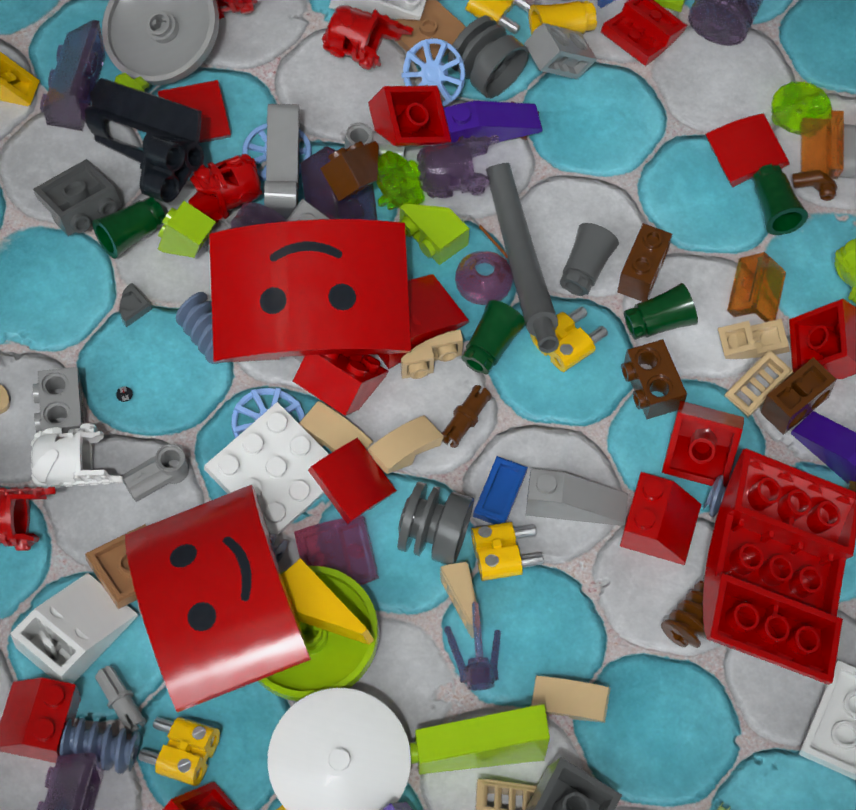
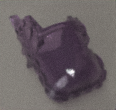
(450, 167)

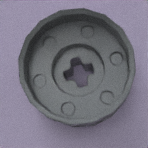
(489, 56)
(435, 523)

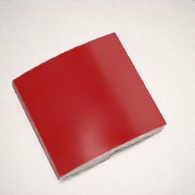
(643, 29)
(207, 99)
(746, 147)
(352, 480)

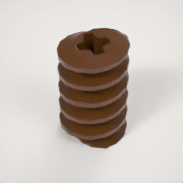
(687, 619)

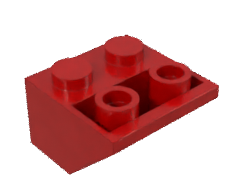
(340, 379)

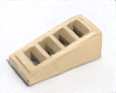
(776, 365)
(459, 587)
(496, 787)

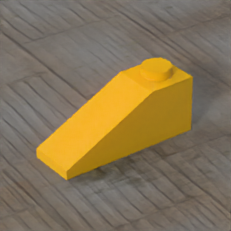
(320, 606)

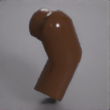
(819, 180)

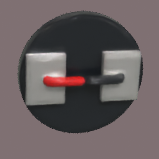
(124, 394)

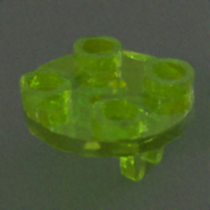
(789, 101)
(398, 181)

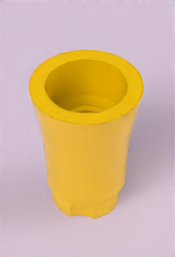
(572, 16)

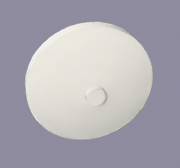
(339, 753)

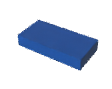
(500, 491)

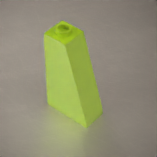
(482, 741)

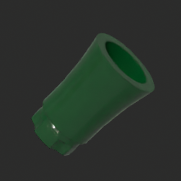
(778, 201)
(128, 226)
(662, 313)
(492, 336)

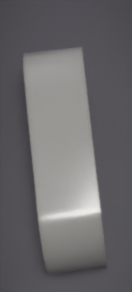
(849, 151)

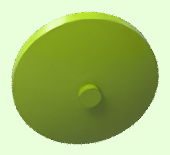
(334, 658)

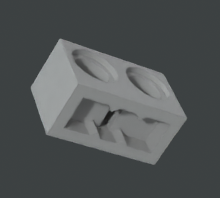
(560, 51)
(63, 405)

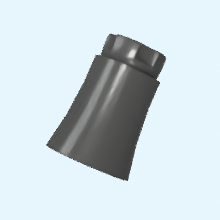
(587, 258)

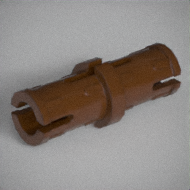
(466, 416)

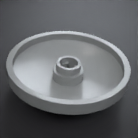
(159, 37)

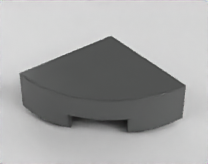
(133, 305)

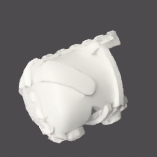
(67, 458)

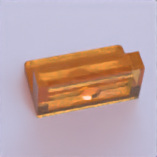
(823, 144)
(757, 287)

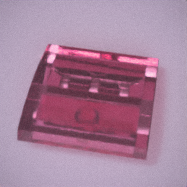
(340, 548)

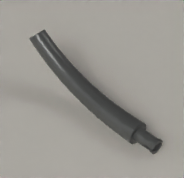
(522, 258)

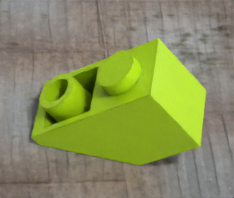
(435, 229)
(184, 231)

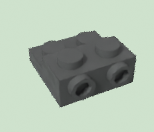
(78, 197)

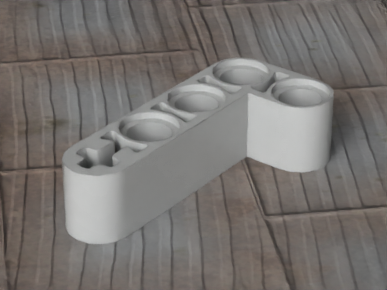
(282, 158)

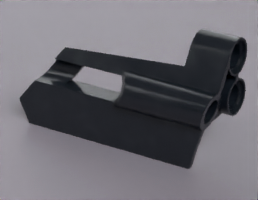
(171, 137)

